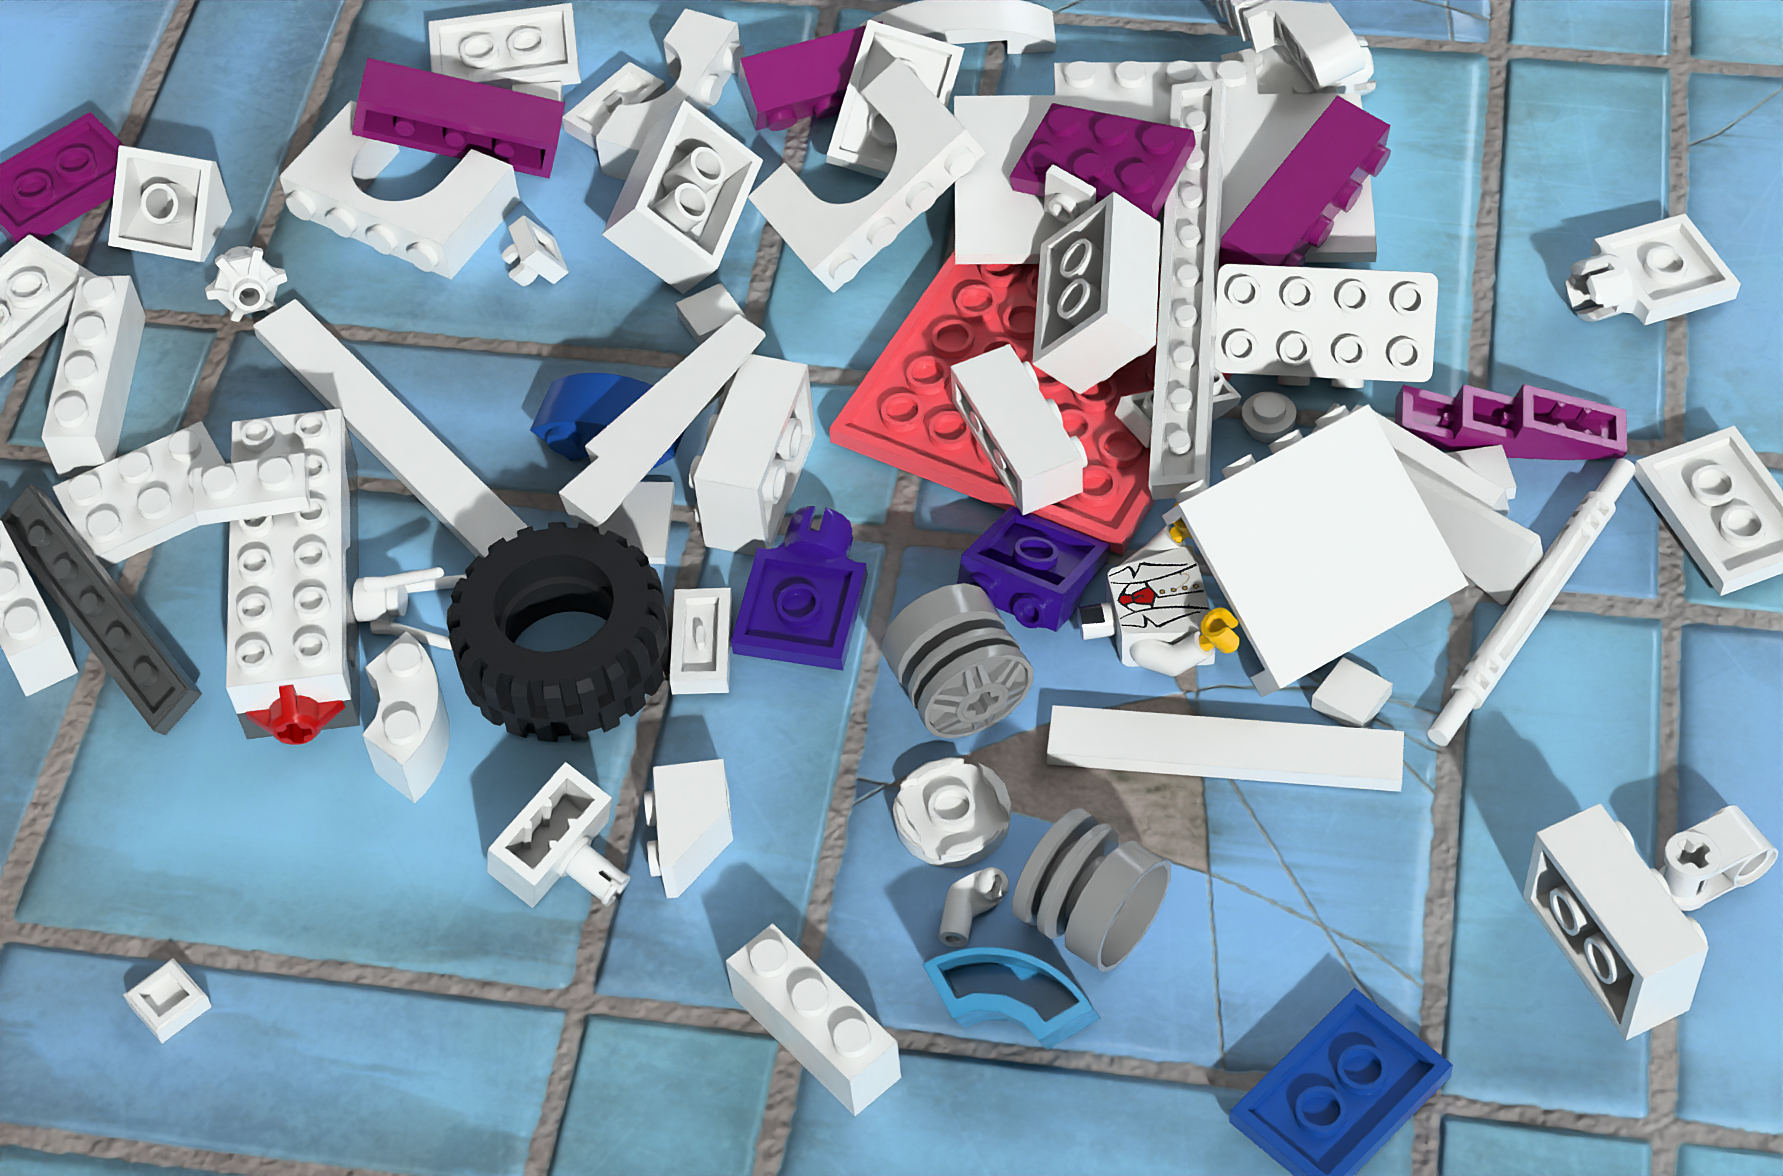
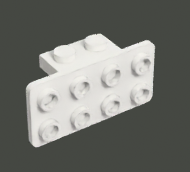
(1325, 324)

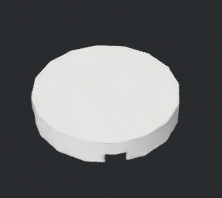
(952, 812)

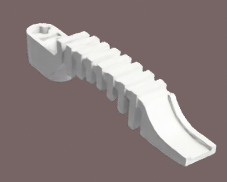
(1308, 30)

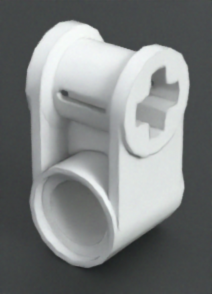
(1715, 858)

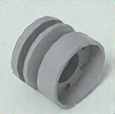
(957, 660)
(1091, 889)

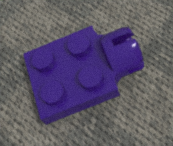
(803, 595)

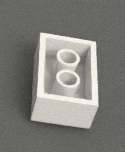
(683, 197)
(1097, 294)
(753, 454)
(1615, 921)

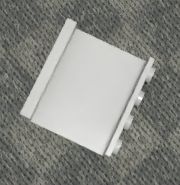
(1319, 544)

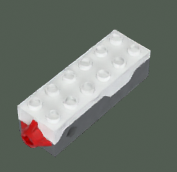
(293, 586)

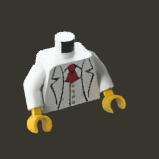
(1160, 609)

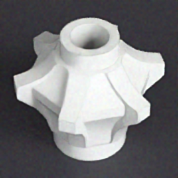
(245, 282)

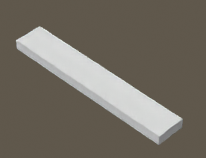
(1226, 748)

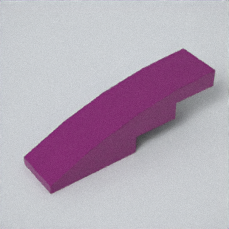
(1527, 426)

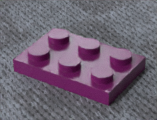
(1107, 152)
(57, 179)

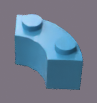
(1010, 987)

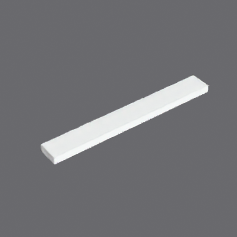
(388, 428)

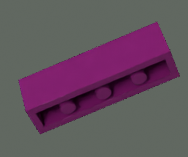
(457, 115)
(1309, 189)

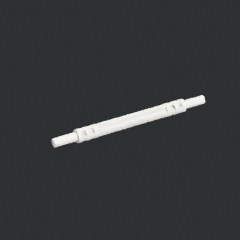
(1531, 602)

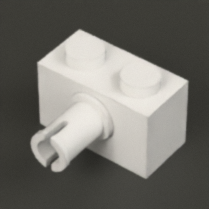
(554, 841)

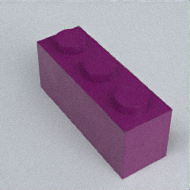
(799, 79)

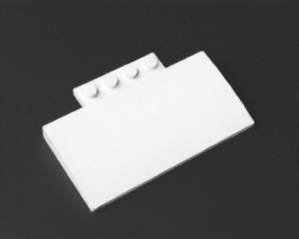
(1259, 134)

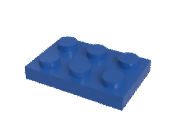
(1341, 1091)

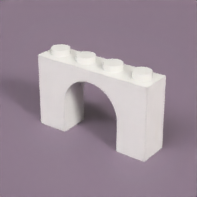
(928, 160)
(430, 231)

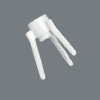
(384, 598)

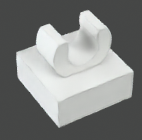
(533, 254)

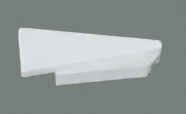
(653, 423)
(1468, 515)

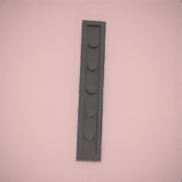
(99, 610)

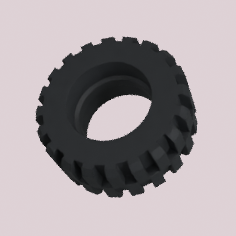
(571, 687)

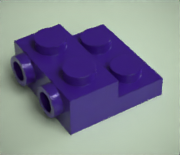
(1033, 567)

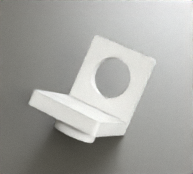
(1067, 195)

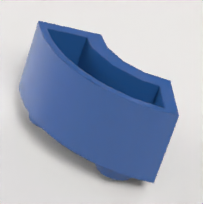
(582, 407)

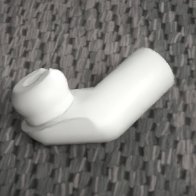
(968, 900)

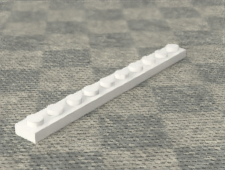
(1189, 297)

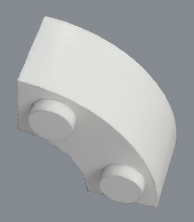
(411, 721)

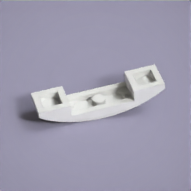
(1020, 23)

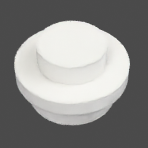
(1268, 416)

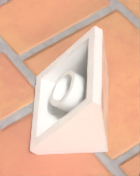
(167, 204)

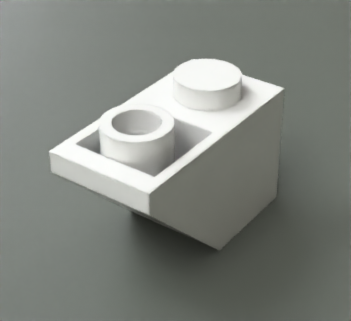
(691, 821)

